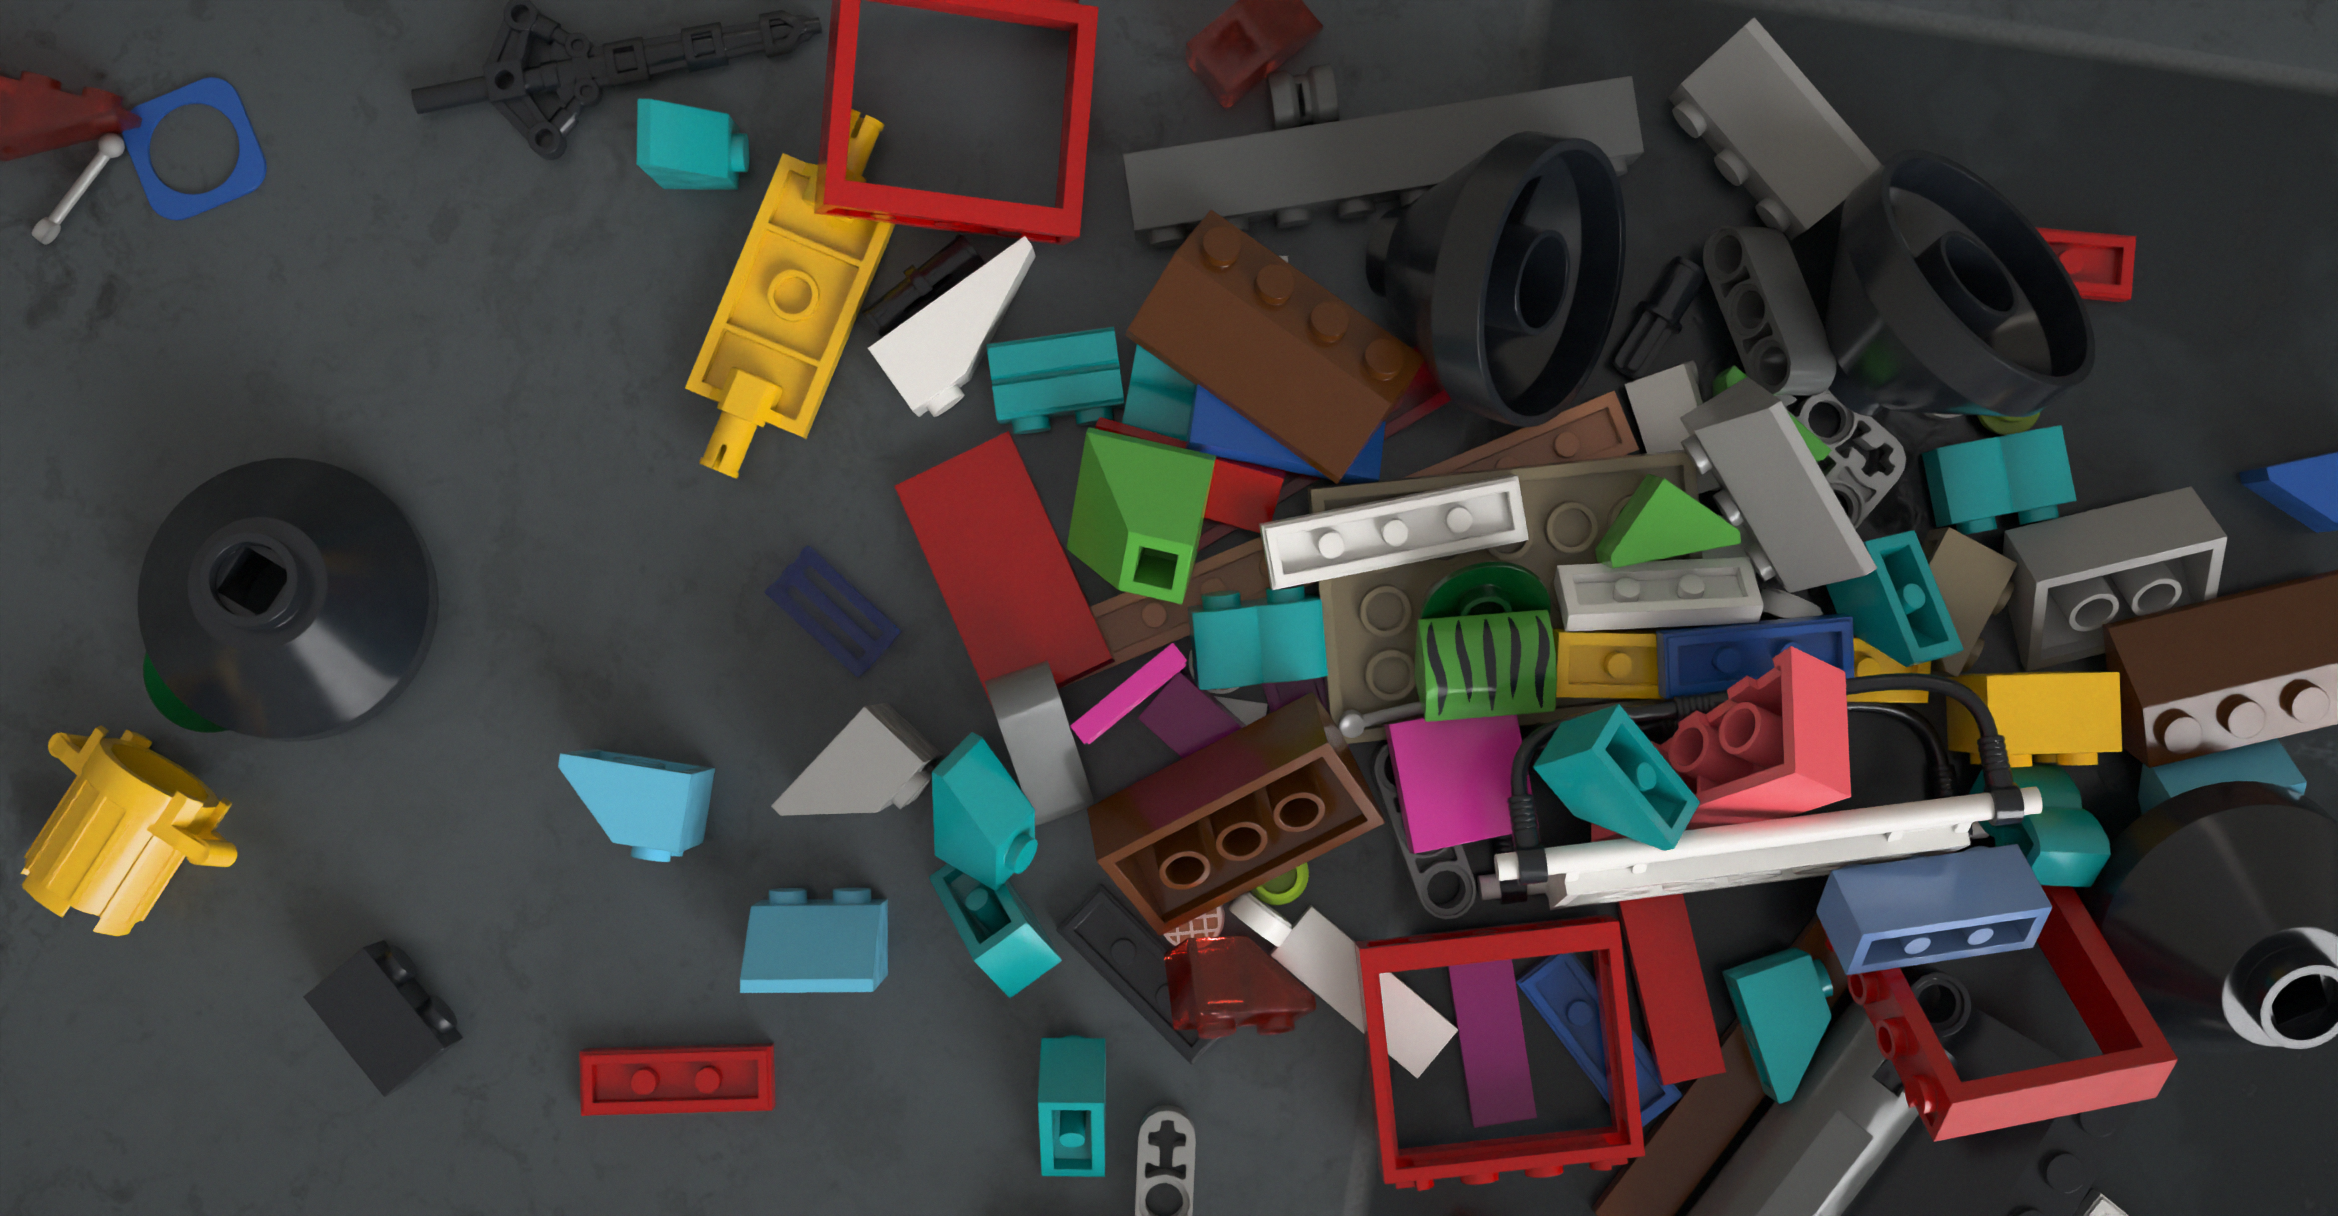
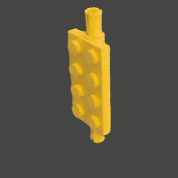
(787, 307)

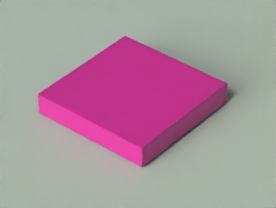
(1129, 694)
(1454, 778)

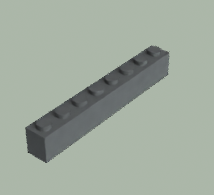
(1361, 159)

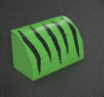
(1485, 665)

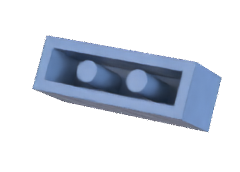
(1932, 908)

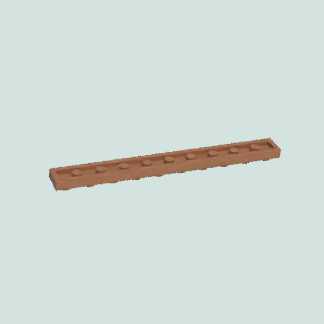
(1142, 623)

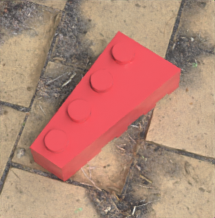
(1765, 749)

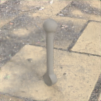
(48, 228)
(1353, 722)

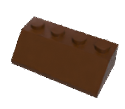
(1274, 346)
(2227, 670)
(1233, 815)

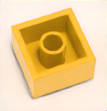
(2044, 714)

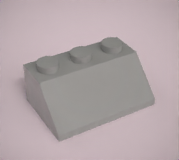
(1772, 131)
(1774, 489)
(2108, 569)
(864, 768)

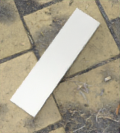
(1393, 531)

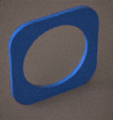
(246, 175)

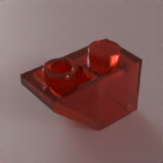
(1248, 44)
(1232, 985)

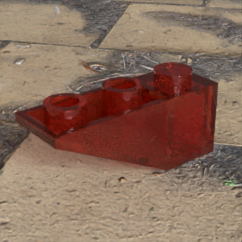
(43, 118)

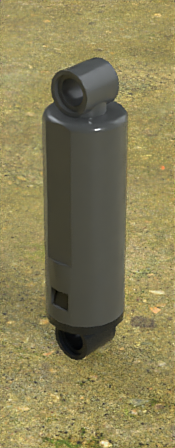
(1838, 1126)

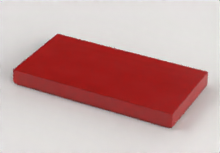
(1003, 565)

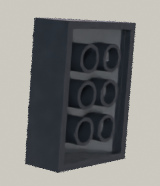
(1997, 1172)

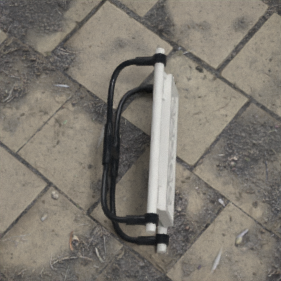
(1766, 848)

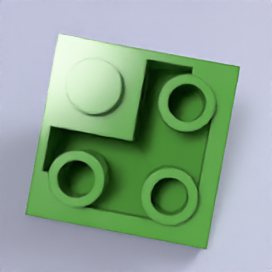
(1140, 513)

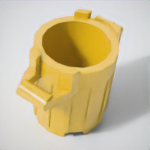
(121, 830)

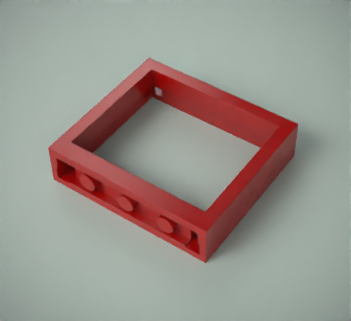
(950, 211)
(2133, 1047)
(1539, 1153)

